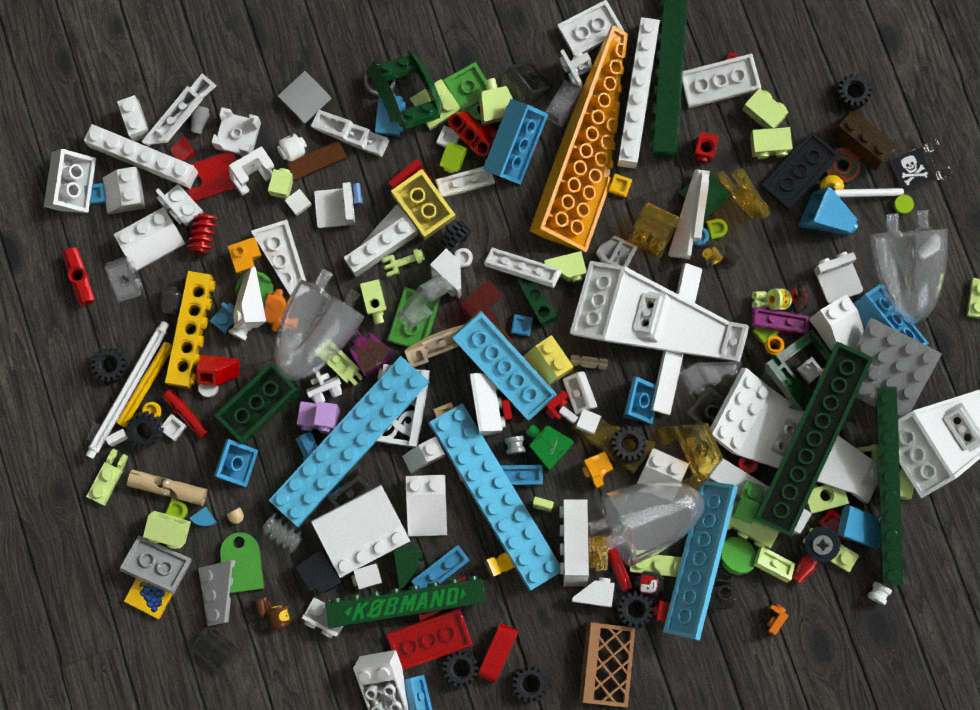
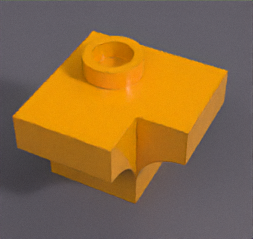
(244, 254)
(596, 468)

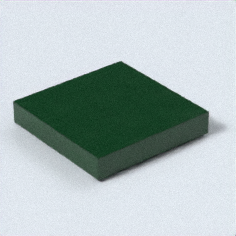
(716, 195)

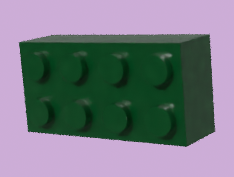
(257, 404)

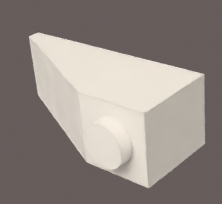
(249, 305)

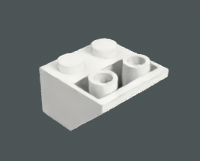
(449, 268)

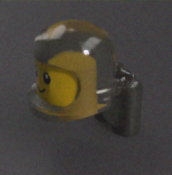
(714, 253)

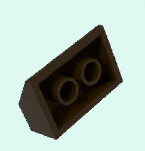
(864, 140)

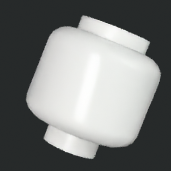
(291, 147)

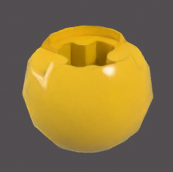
(833, 182)

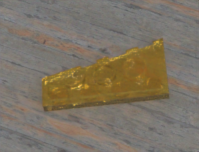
(602, 438)

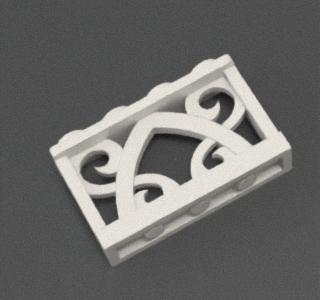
(412, 429)

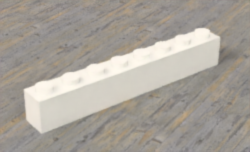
(638, 93)

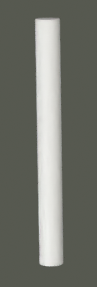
(869, 192)

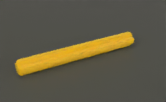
(144, 384)

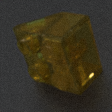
(653, 229)

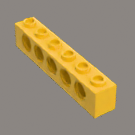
(194, 282)

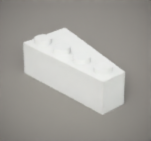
(575, 542)

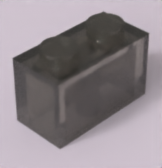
(349, 489)

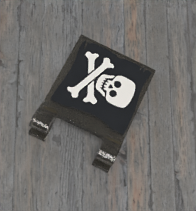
(917, 167)

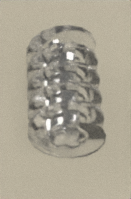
(282, 534)

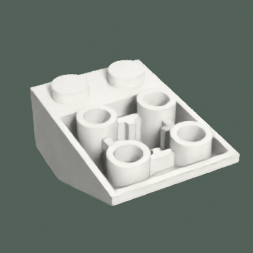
(382, 681)

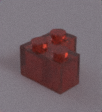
(482, 300)

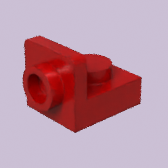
(557, 402)
(831, 521)
(661, 611)

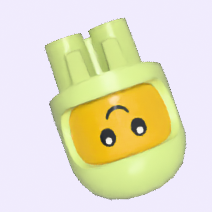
(775, 299)

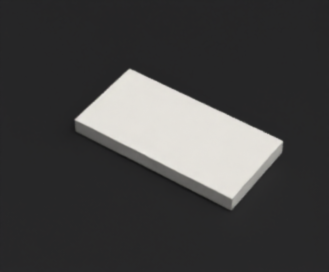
(720, 81)

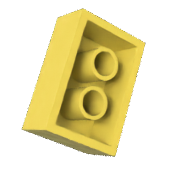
(423, 204)

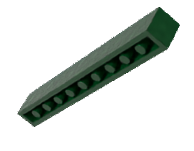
(669, 78)
(888, 485)

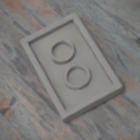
(155, 565)

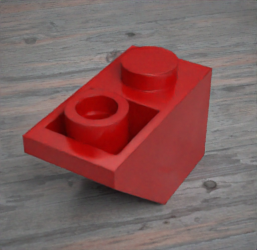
(217, 370)

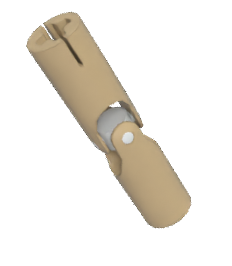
(170, 488)

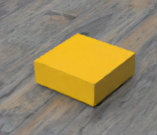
(620, 185)

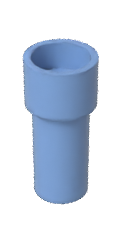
(357, 199)

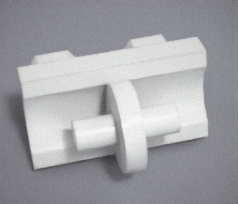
(316, 391)

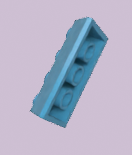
(515, 141)
(875, 306)

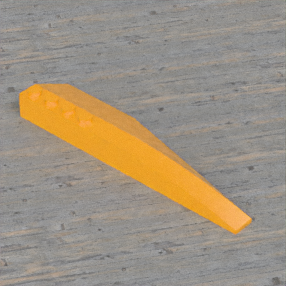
(584, 159)

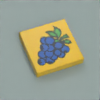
(148, 598)

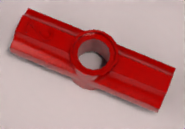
(81, 287)

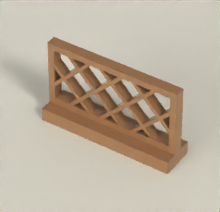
(590, 666)

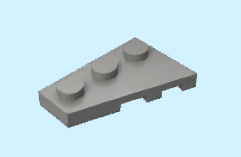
(215, 588)

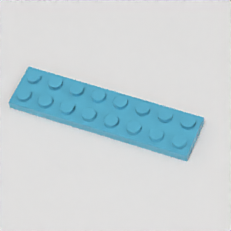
(700, 562)

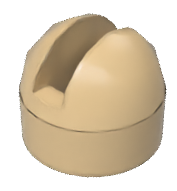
(236, 516)

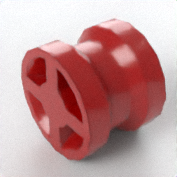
(745, 466)

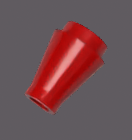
(804, 568)

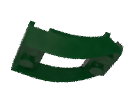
(398, 68)
(783, 375)

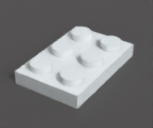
(588, 28)

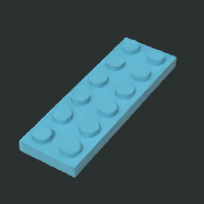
(504, 365)

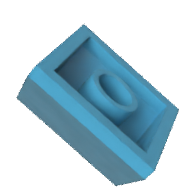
(640, 401)
(236, 463)

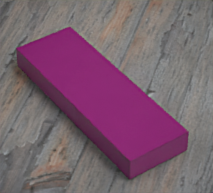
(780, 321)

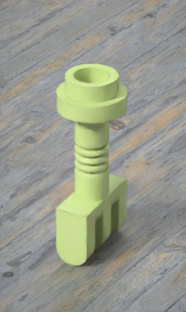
(394, 264)

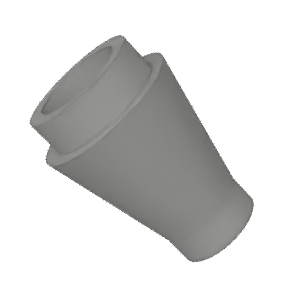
(198, 119)

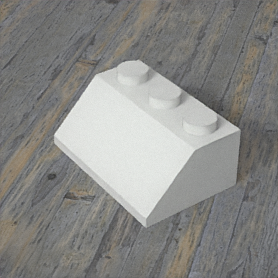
(67, 179)
(150, 238)
(487, 405)

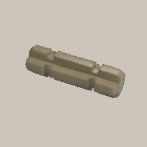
(589, 362)

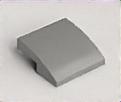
(304, 97)

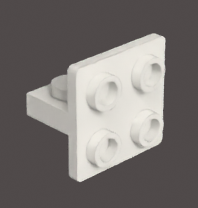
(578, 66)

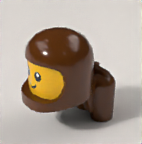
(277, 615)

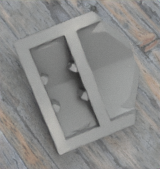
(616, 252)

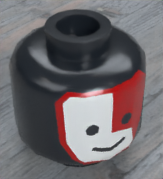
(650, 583)

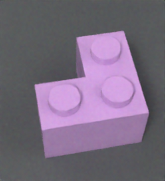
(318, 416)

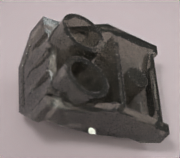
(723, 590)

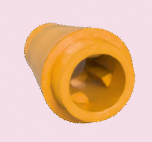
(774, 341)

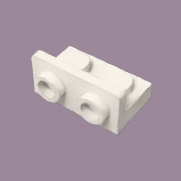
(317, 617)

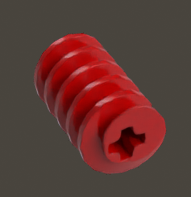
(200, 238)

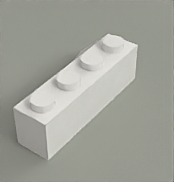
(386, 238)

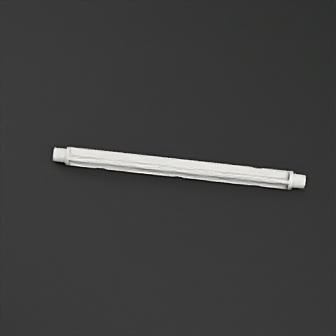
(127, 390)

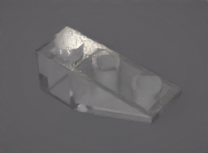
(702, 374)

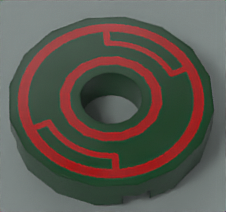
(853, 166)

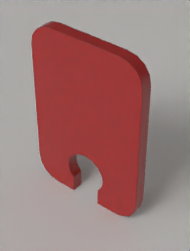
(214, 176)

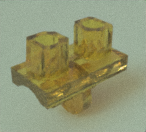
(598, 552)

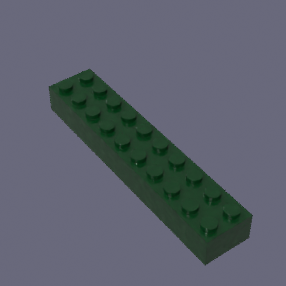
(813, 439)

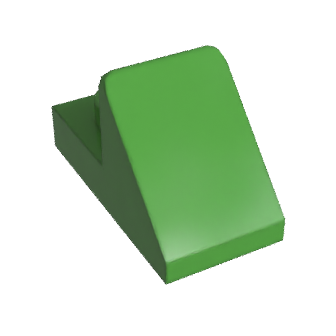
(748, 502)

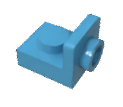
(224, 317)

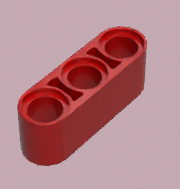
(464, 129)
(497, 653)

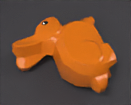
(274, 308)

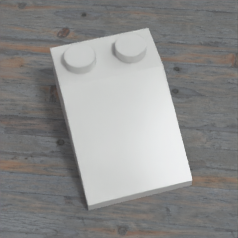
(839, 323)
(426, 505)

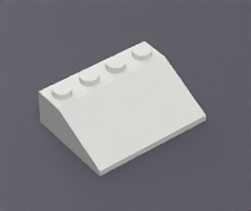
(360, 531)

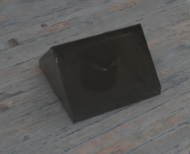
(706, 407)

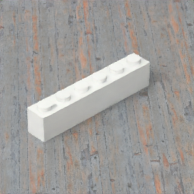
(141, 156)
(730, 474)

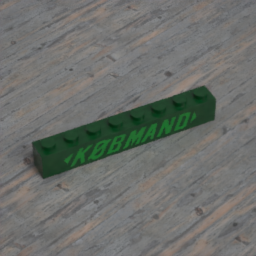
(405, 603)

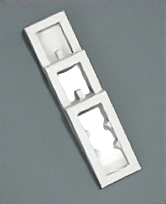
(350, 133)

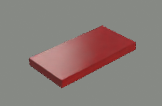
(430, 639)

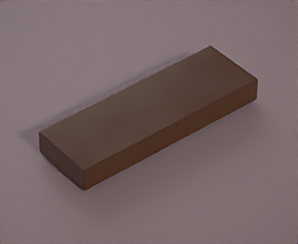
(317, 160)

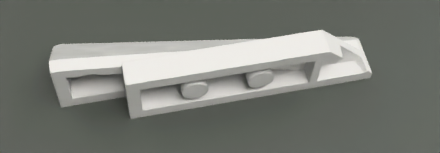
(179, 111)
(692, 216)

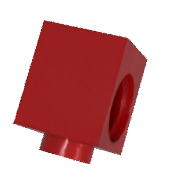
(705, 140)

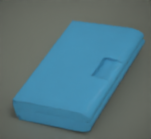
(859, 527)

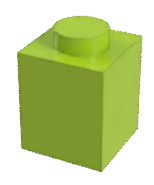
(453, 157)

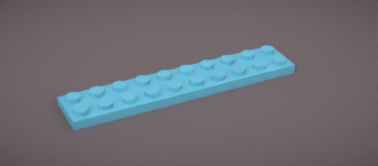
(349, 441)
(495, 497)

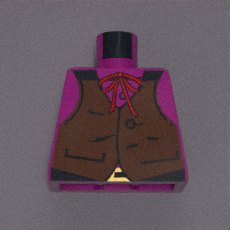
(369, 353)

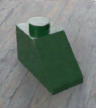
(407, 563)

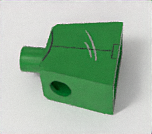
(548, 445)

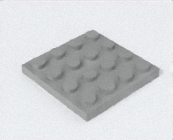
(897, 363)

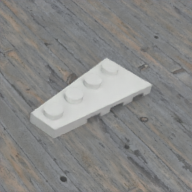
(281, 252)

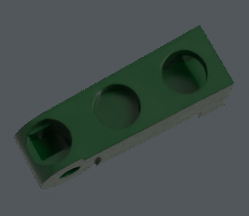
(537, 302)

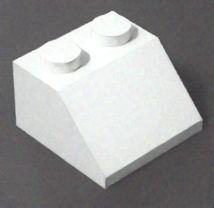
(123, 190)
(662, 468)

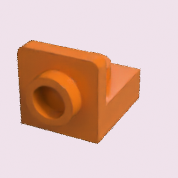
(776, 622)

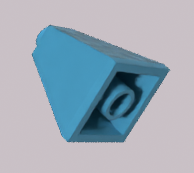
(828, 213)

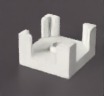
(236, 133)
(247, 165)

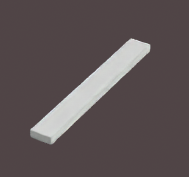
(672, 361)

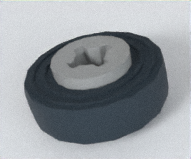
(822, 536)

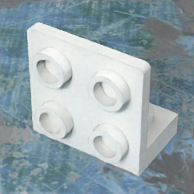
(180, 203)
(335, 207)

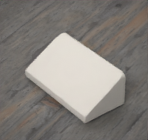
(579, 392)

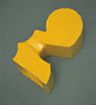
(499, 565)

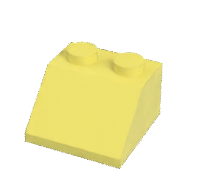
(549, 360)

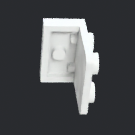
(838, 277)

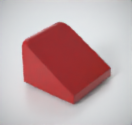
(182, 150)

